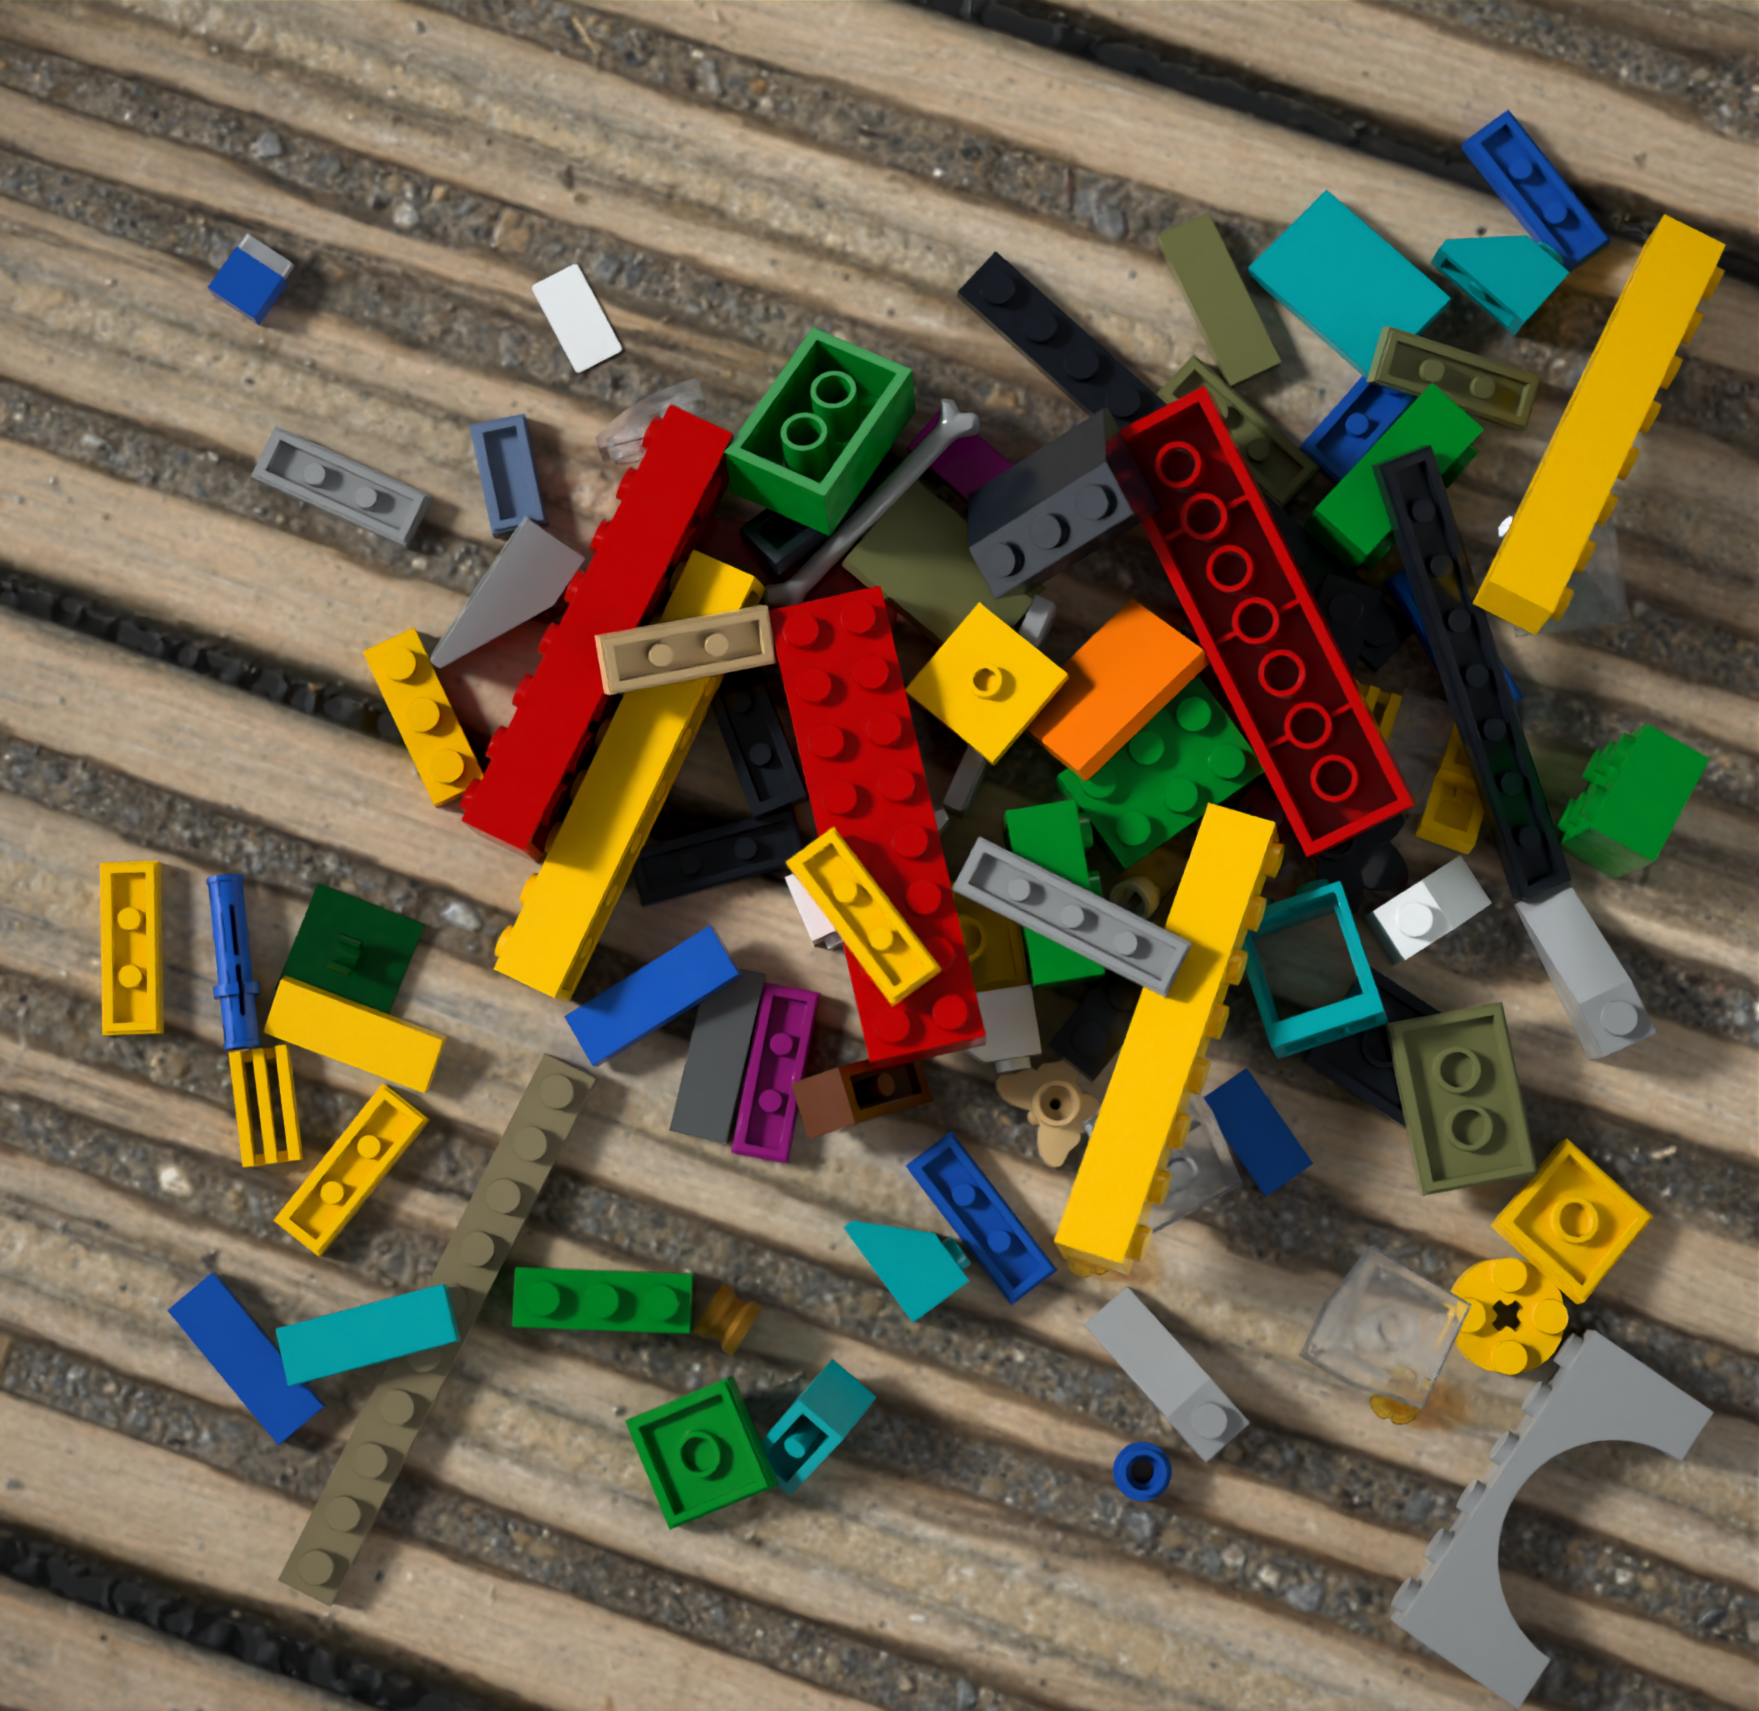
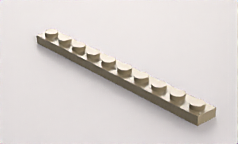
(415, 1381)

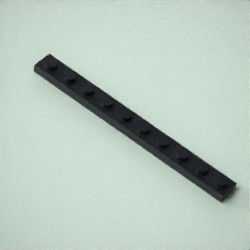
(1100, 381)

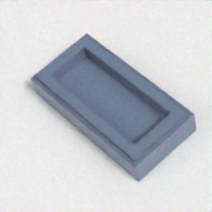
(508, 473)

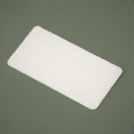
(576, 318)

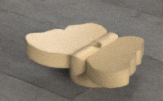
(1033, 1091)

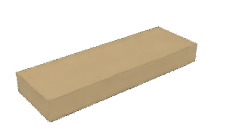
(685, 649)

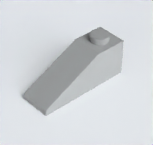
(518, 585)
(1584, 972)
(1167, 1374)

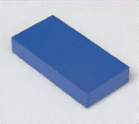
(1256, 1133)

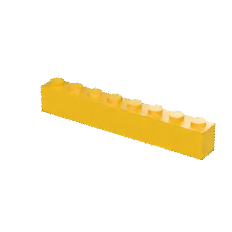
(1600, 425)
(617, 800)
(1168, 1043)

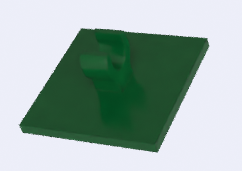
(353, 949)

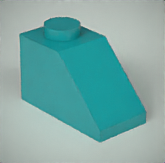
(1502, 275)
(911, 1264)
(815, 1425)

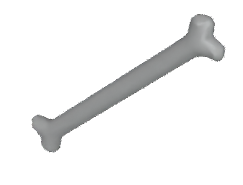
(950, 427)

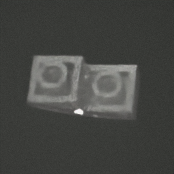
(624, 435)
(1420, 743)

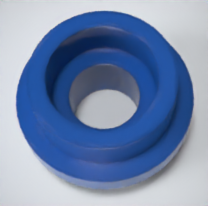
(1155, 1484)

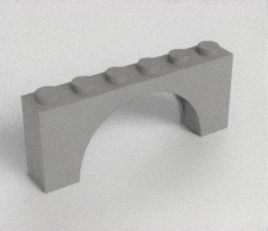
(1458, 1595)

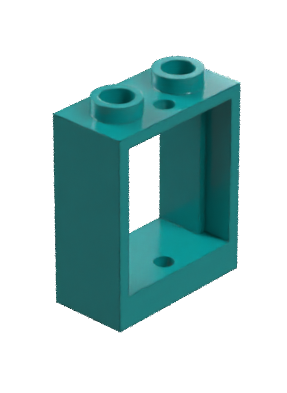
(1328, 1022)

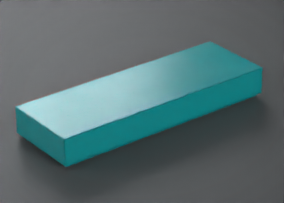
(368, 1335)

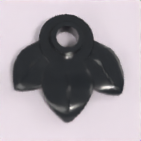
(1365, 862)

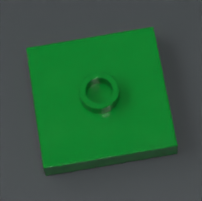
(701, 1452)

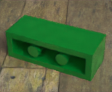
(603, 1299)

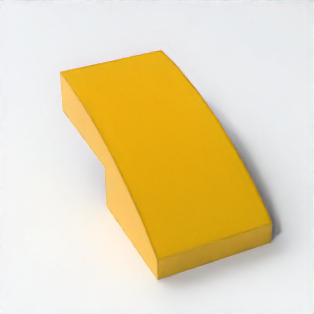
(1454, 803)

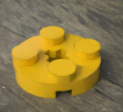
(1540, 1316)

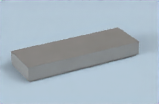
(341, 487)

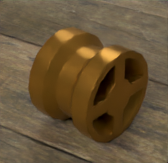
(727, 1319)

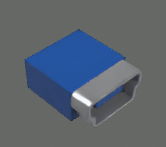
(251, 279)

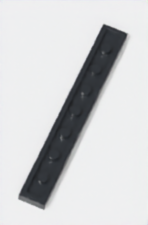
(1471, 672)

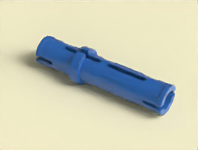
(233, 962)

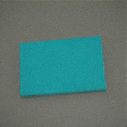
(1346, 281)

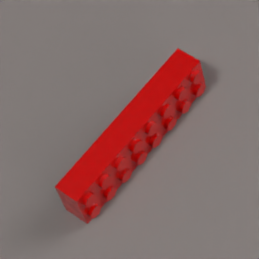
(621, 590)
(1263, 628)
(873, 790)

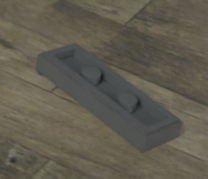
(717, 1059)

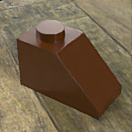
(858, 1095)

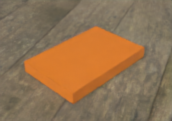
(1115, 688)

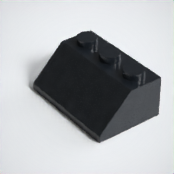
(1057, 507)

